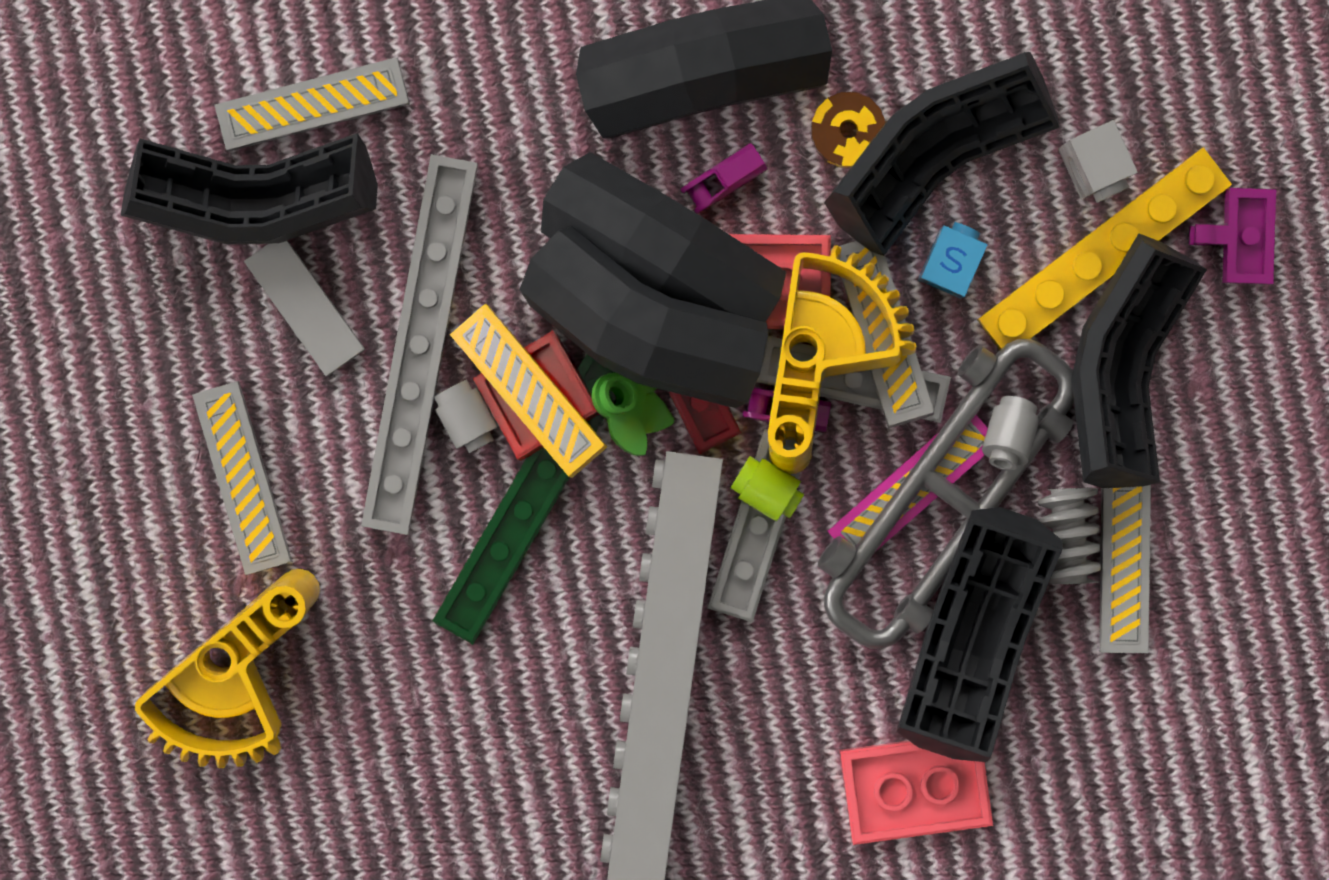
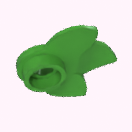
(635, 413)

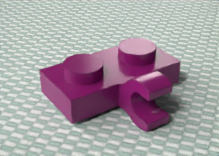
(1245, 236)

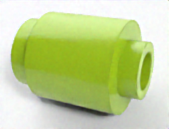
(767, 488)

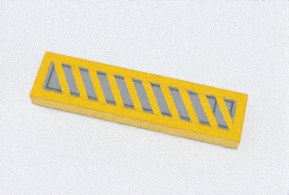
(528, 390)

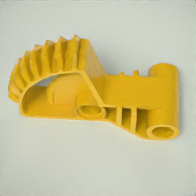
(839, 348)
(236, 688)

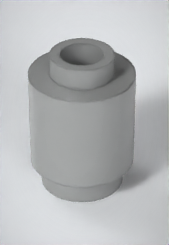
(465, 416)
(1011, 433)

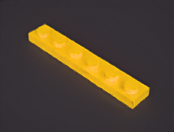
(1102, 251)

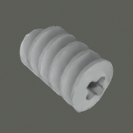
(1070, 526)

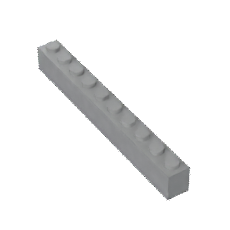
(662, 666)

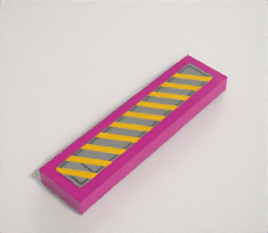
(957, 461)

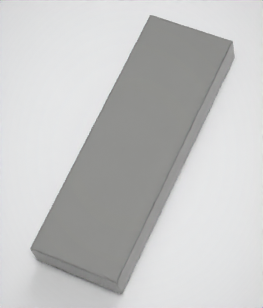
(305, 306)

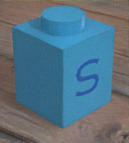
(953, 260)

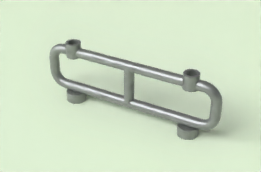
(846, 561)

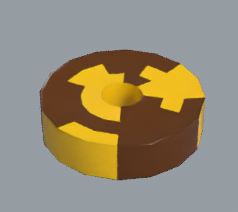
(826, 127)

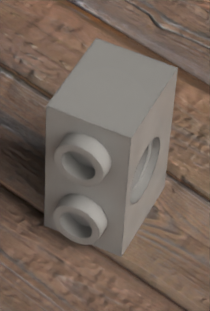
(1098, 162)

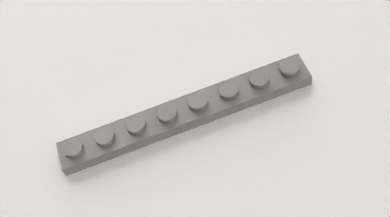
(419, 344)

